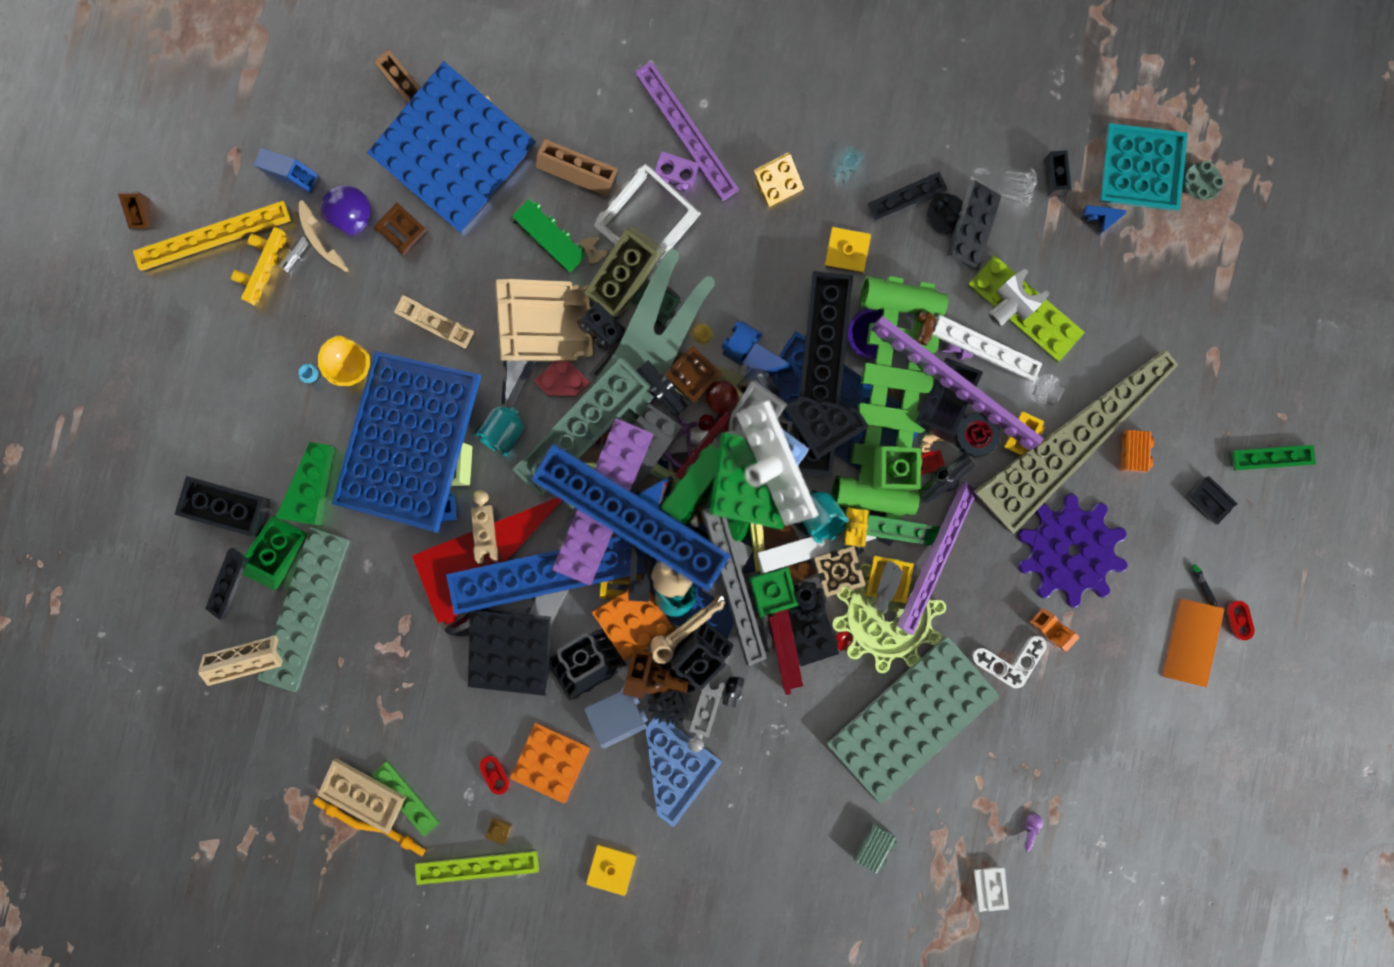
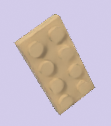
(361, 795)

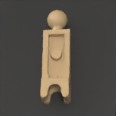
(483, 528)

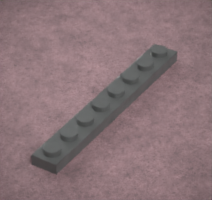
(736, 591)

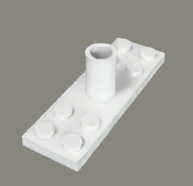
(775, 464)

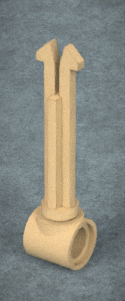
(670, 641)

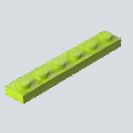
(477, 867)

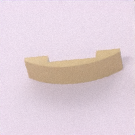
(307, 219)
(434, 322)

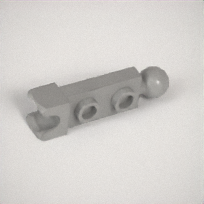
(704, 716)

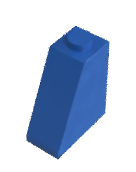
(286, 169)

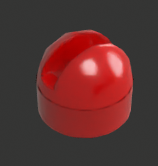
(706, 427)

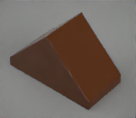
(136, 209)

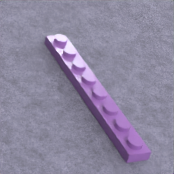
(686, 131)
(937, 558)

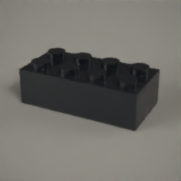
(222, 506)

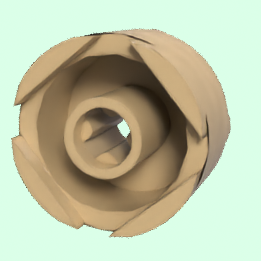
(668, 581)

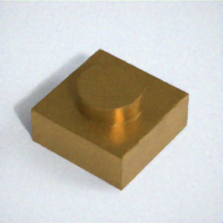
(498, 831)

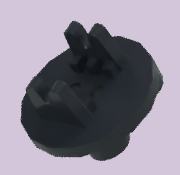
(940, 206)

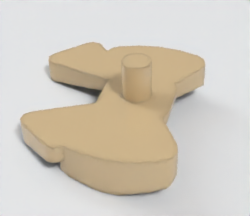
(594, 255)

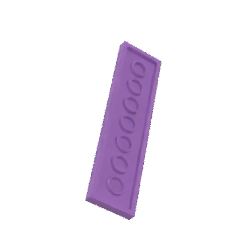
(587, 537)

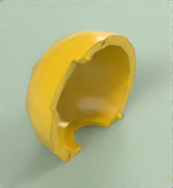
(343, 361)

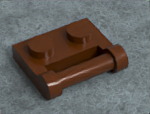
(404, 224)

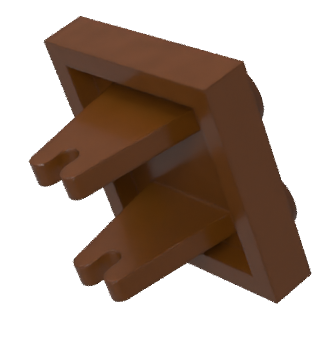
(693, 374)

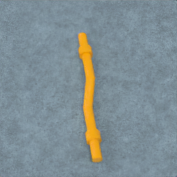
(333, 811)

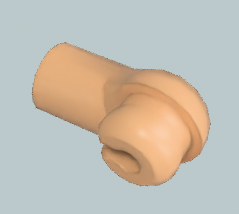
(927, 441)

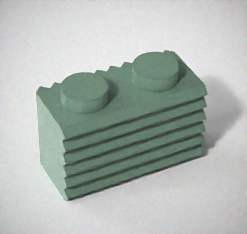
(875, 848)

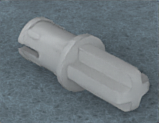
(294, 253)

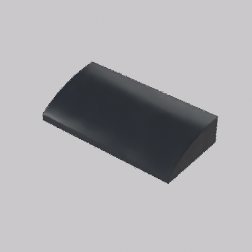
(942, 408)

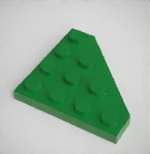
(733, 495)

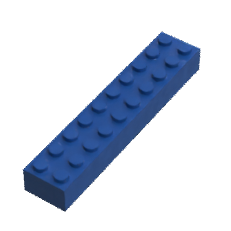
(631, 517)

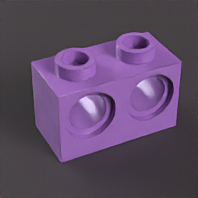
(678, 166)

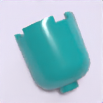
(500, 429)
(830, 518)

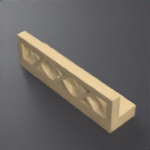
(239, 664)

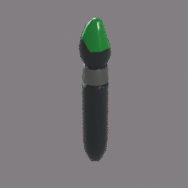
(1197, 572)

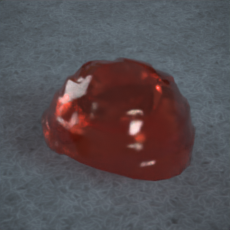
(722, 397)

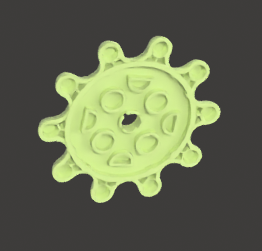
(883, 638)

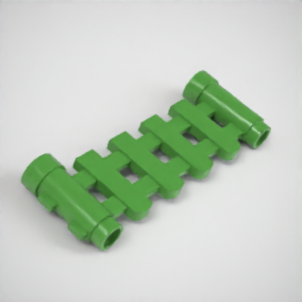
(892, 298)

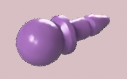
(1034, 823)

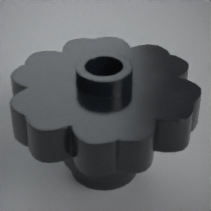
(810, 602)

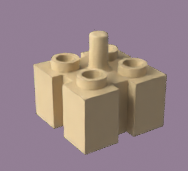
(840, 571)

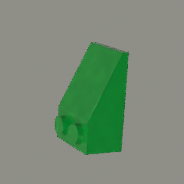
(273, 553)

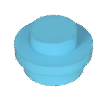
(308, 373)

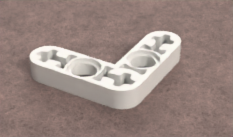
(1016, 667)

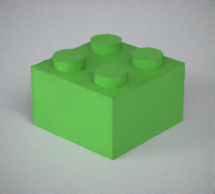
(897, 468)

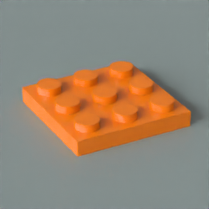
(632, 623)
(550, 762)

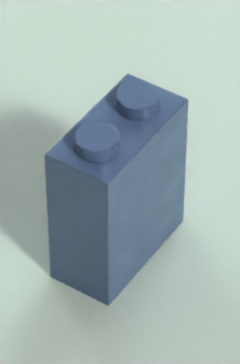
(616, 718)

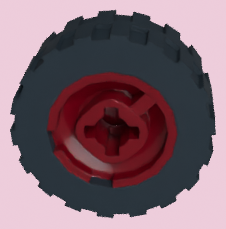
(977, 435)

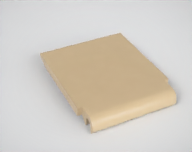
(541, 320)

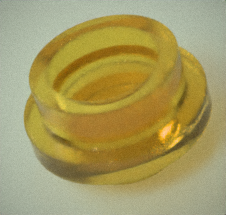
(702, 334)

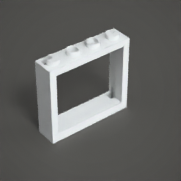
(628, 189)

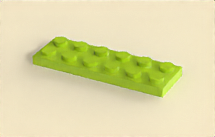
(1044, 327)

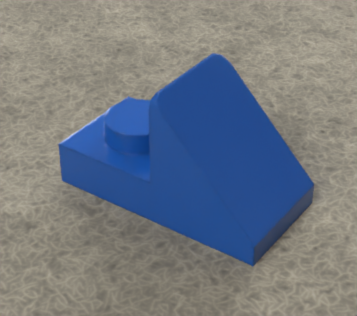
(1107, 216)

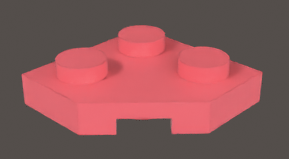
(562, 380)

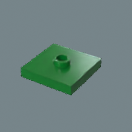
(773, 591)

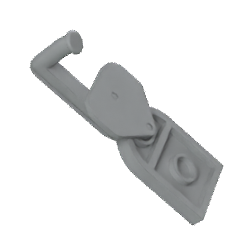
(753, 396)

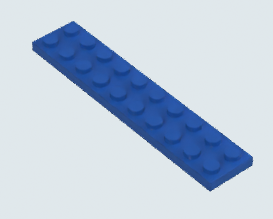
(533, 577)

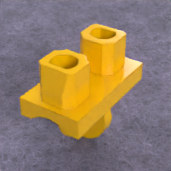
(856, 527)

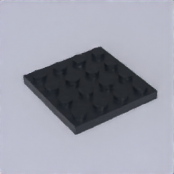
(509, 651)

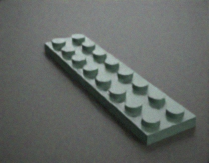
(587, 419)
(305, 606)

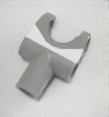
(1015, 300)

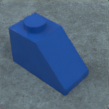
(763, 359)

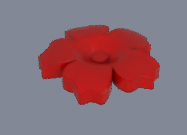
(845, 640)

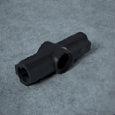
(662, 388)
(946, 478)

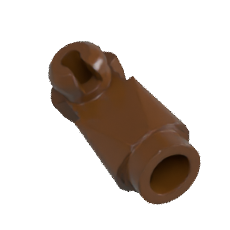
(926, 330)

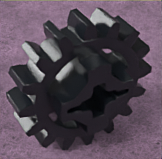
(676, 706)

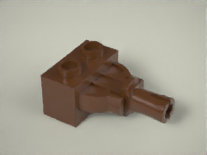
(649, 677)

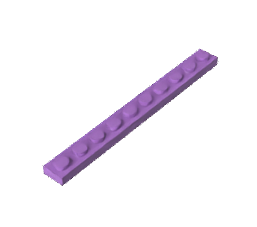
(955, 382)

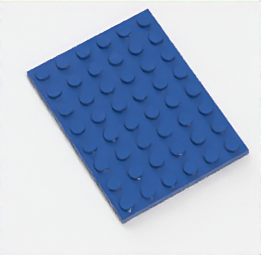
(406, 440)

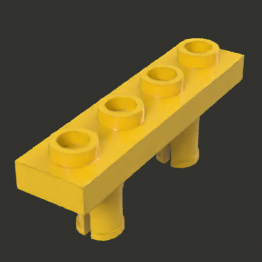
(268, 258)

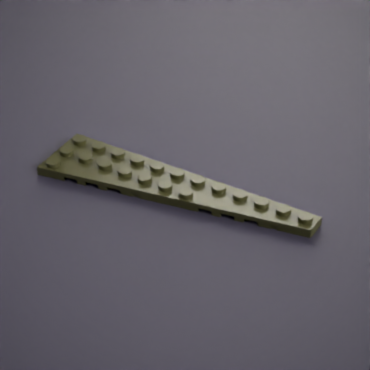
(1034, 476)

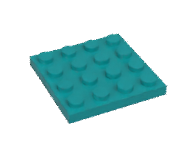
(1143, 167)

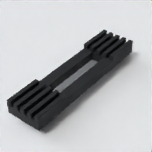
(639, 589)

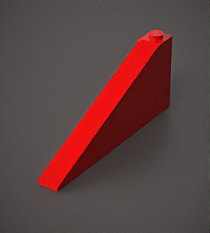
(459, 554)

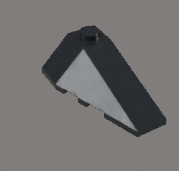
(515, 380)

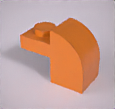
(1053, 630)

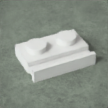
(991, 889)

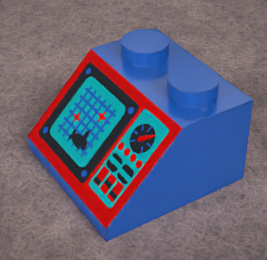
(657, 492)

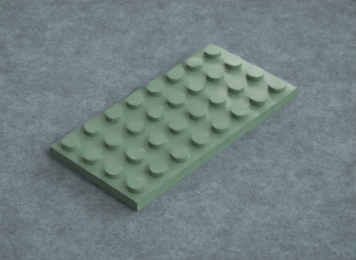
(913, 719)

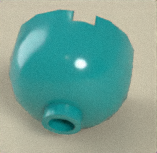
(677, 605)

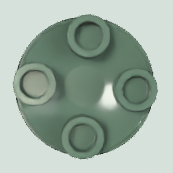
(1203, 180)

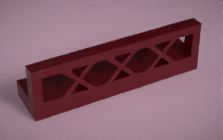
(720, 426)
(785, 650)

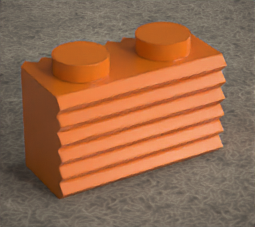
(1136, 451)

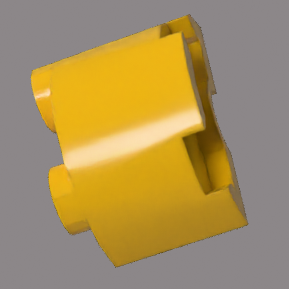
(1033, 423)

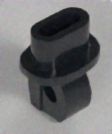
(733, 691)

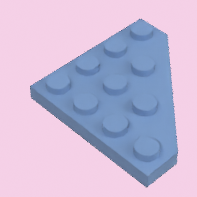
(676, 770)

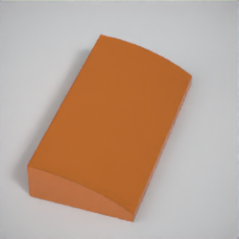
(1193, 642)

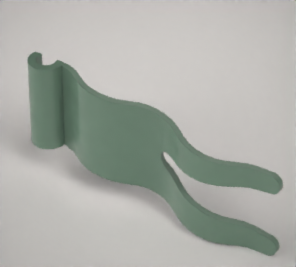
(640, 340)

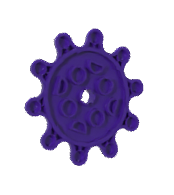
(1051, 557)

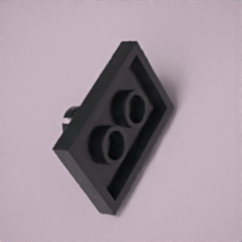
(813, 639)

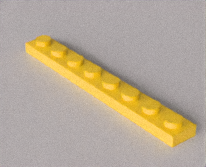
(212, 235)

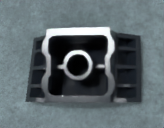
(699, 657)
(586, 663)

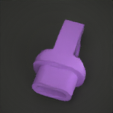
(959, 353)

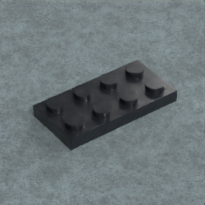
(974, 225)

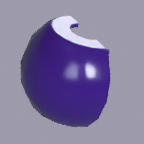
(346, 209)
(858, 332)

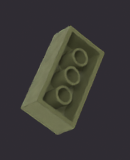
(614, 286)

